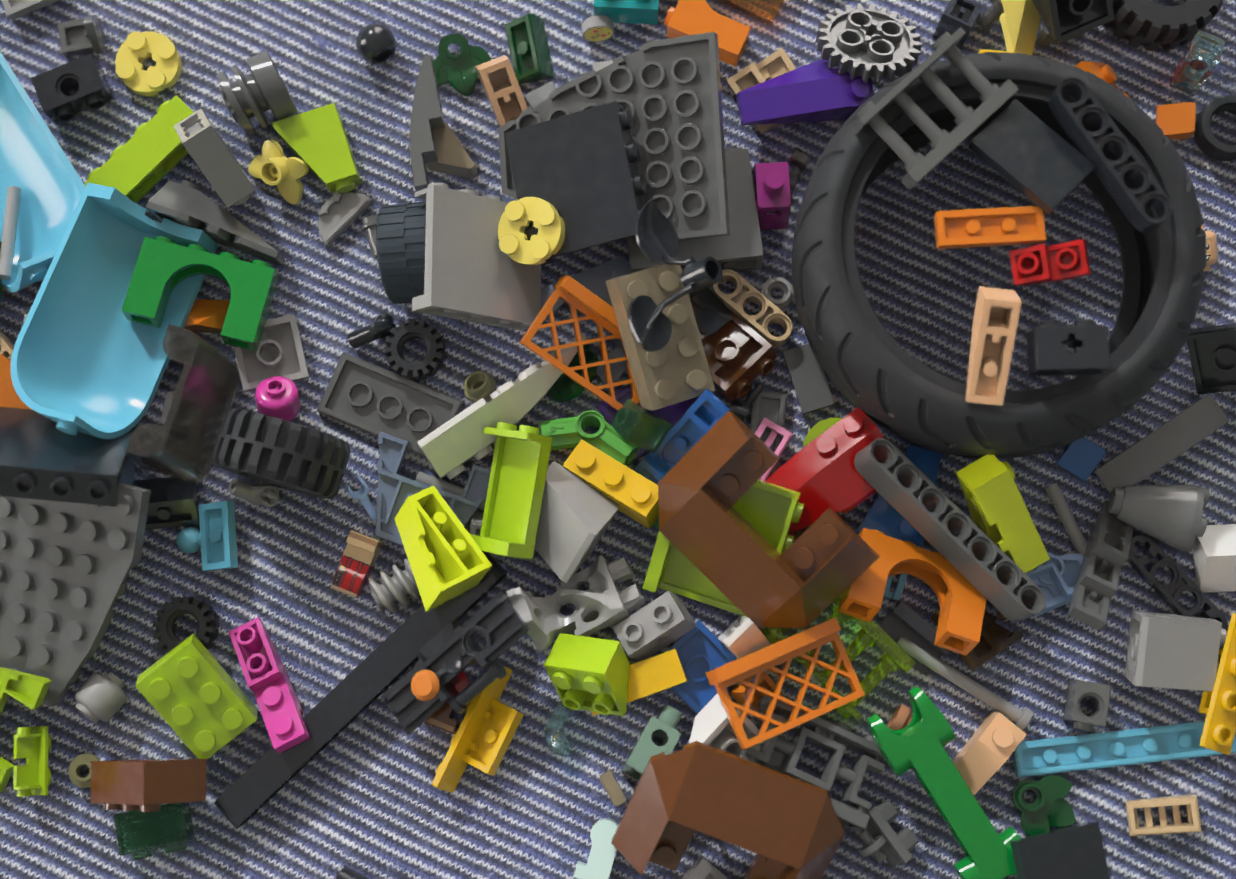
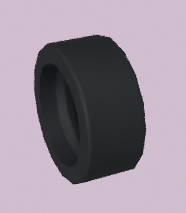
(1203, 135)

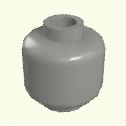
(100, 697)

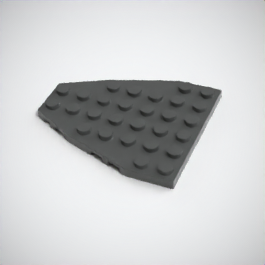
(677, 125)
(62, 578)

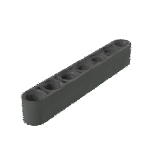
(1012, 594)

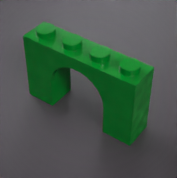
(166, 264)

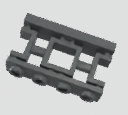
(824, 735)

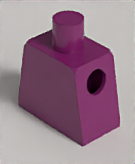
(772, 193)

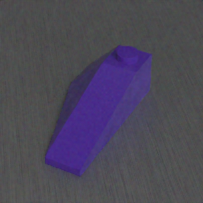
(804, 95)

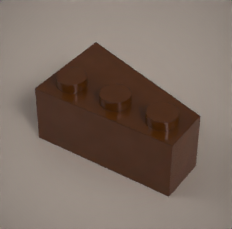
(147, 783)

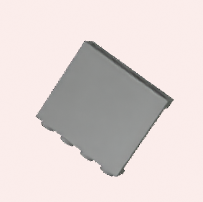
(465, 267)

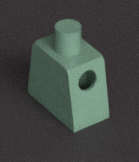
(644, 748)

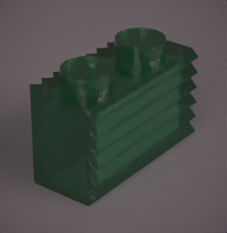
(144, 831)

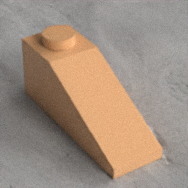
(502, 89)
(992, 344)
(987, 750)

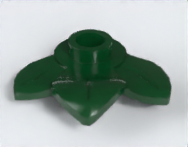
(459, 68)
(1047, 807)

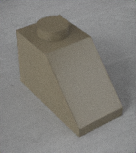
(451, 155)

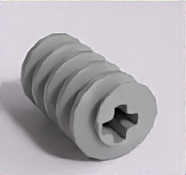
(394, 588)

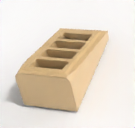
(1190, 801)

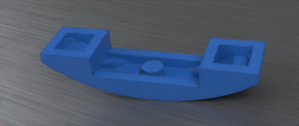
(683, 436)

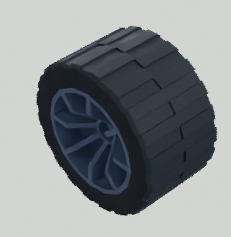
(402, 250)

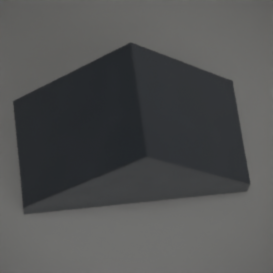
(955, 16)

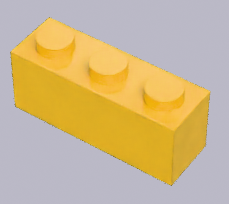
(618, 482)

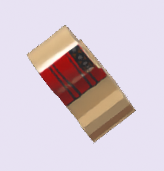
(356, 564)

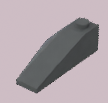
(192, 208)

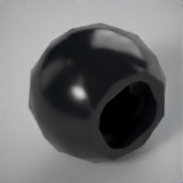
(376, 43)

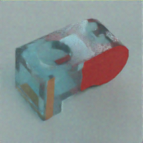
(1197, 63)

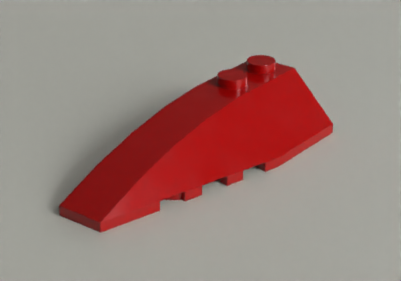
(826, 469)

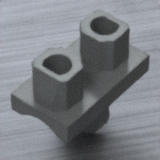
(882, 839)

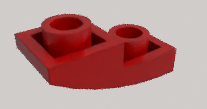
(1050, 263)

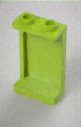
(514, 490)

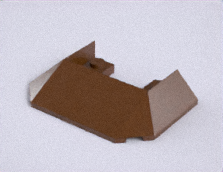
(732, 554)
(732, 800)

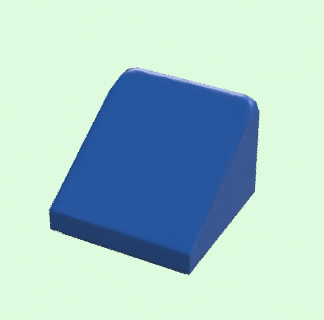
(1081, 458)

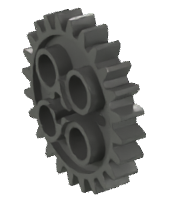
(868, 43)

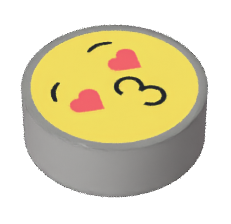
(596, 26)

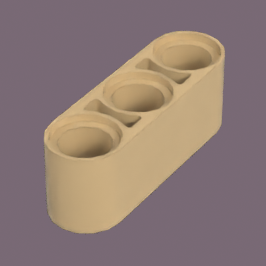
(768, 313)

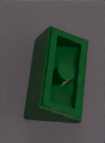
(529, 49)

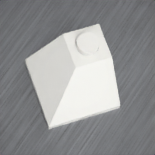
(714, 729)

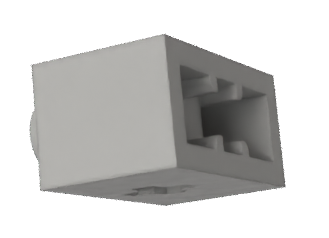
(654, 626)

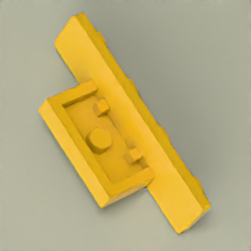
(1221, 702)
(481, 736)

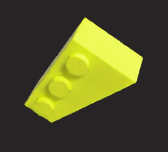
(1001, 512)

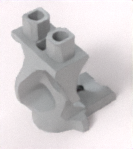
(595, 608)

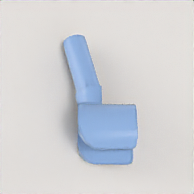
(362, 496)

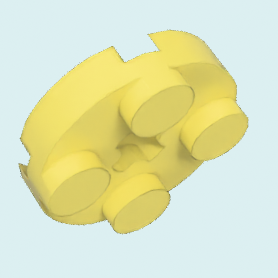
(137, 49)
(512, 231)

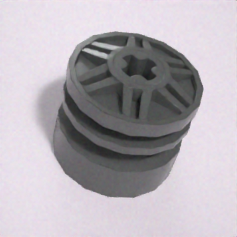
(256, 93)

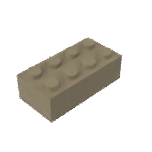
(681, 366)

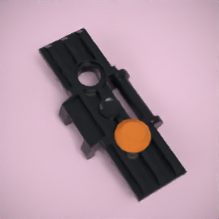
(447, 655)

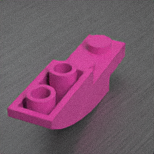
(270, 685)

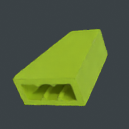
(323, 145)

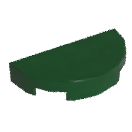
(566, 388)

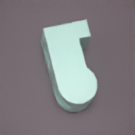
(601, 852)

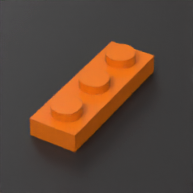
(989, 227)

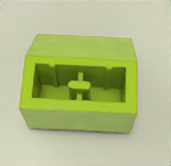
(589, 673)

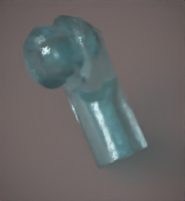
(555, 733)

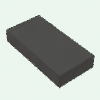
(807, 379)

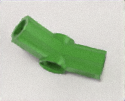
(569, 432)

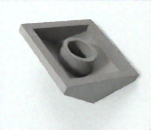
(277, 355)

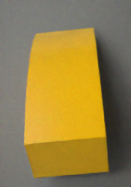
(654, 676)

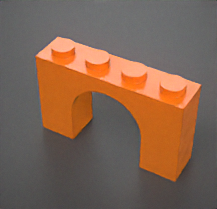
(698, 17)
(959, 601)

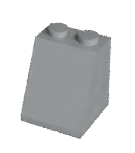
(570, 521)
(1173, 651)

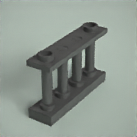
(966, 118)

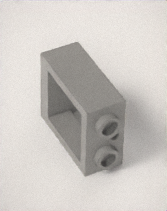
(214, 158)

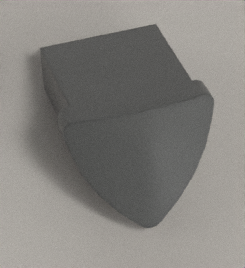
(81, 36)

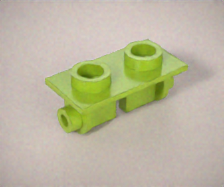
(35, 776)

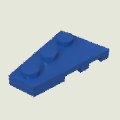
(886, 518)

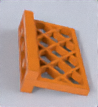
(603, 316)
(773, 655)

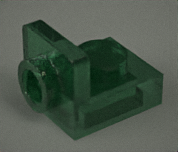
(640, 426)

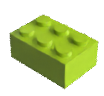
(197, 698)

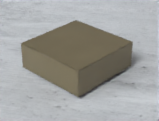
(612, 788)

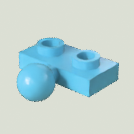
(215, 537)

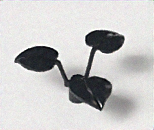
(658, 242)

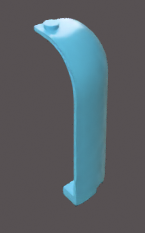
(46, 179)
(76, 348)

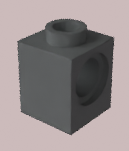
(1097, 693)

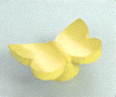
(280, 171)

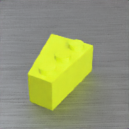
(439, 548)

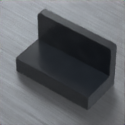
(171, 502)
(907, 623)

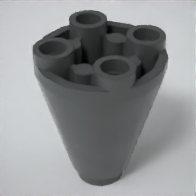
(1163, 511)

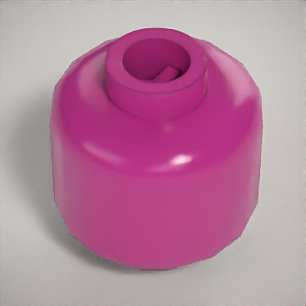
(278, 398)

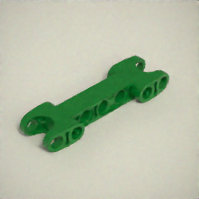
(921, 749)

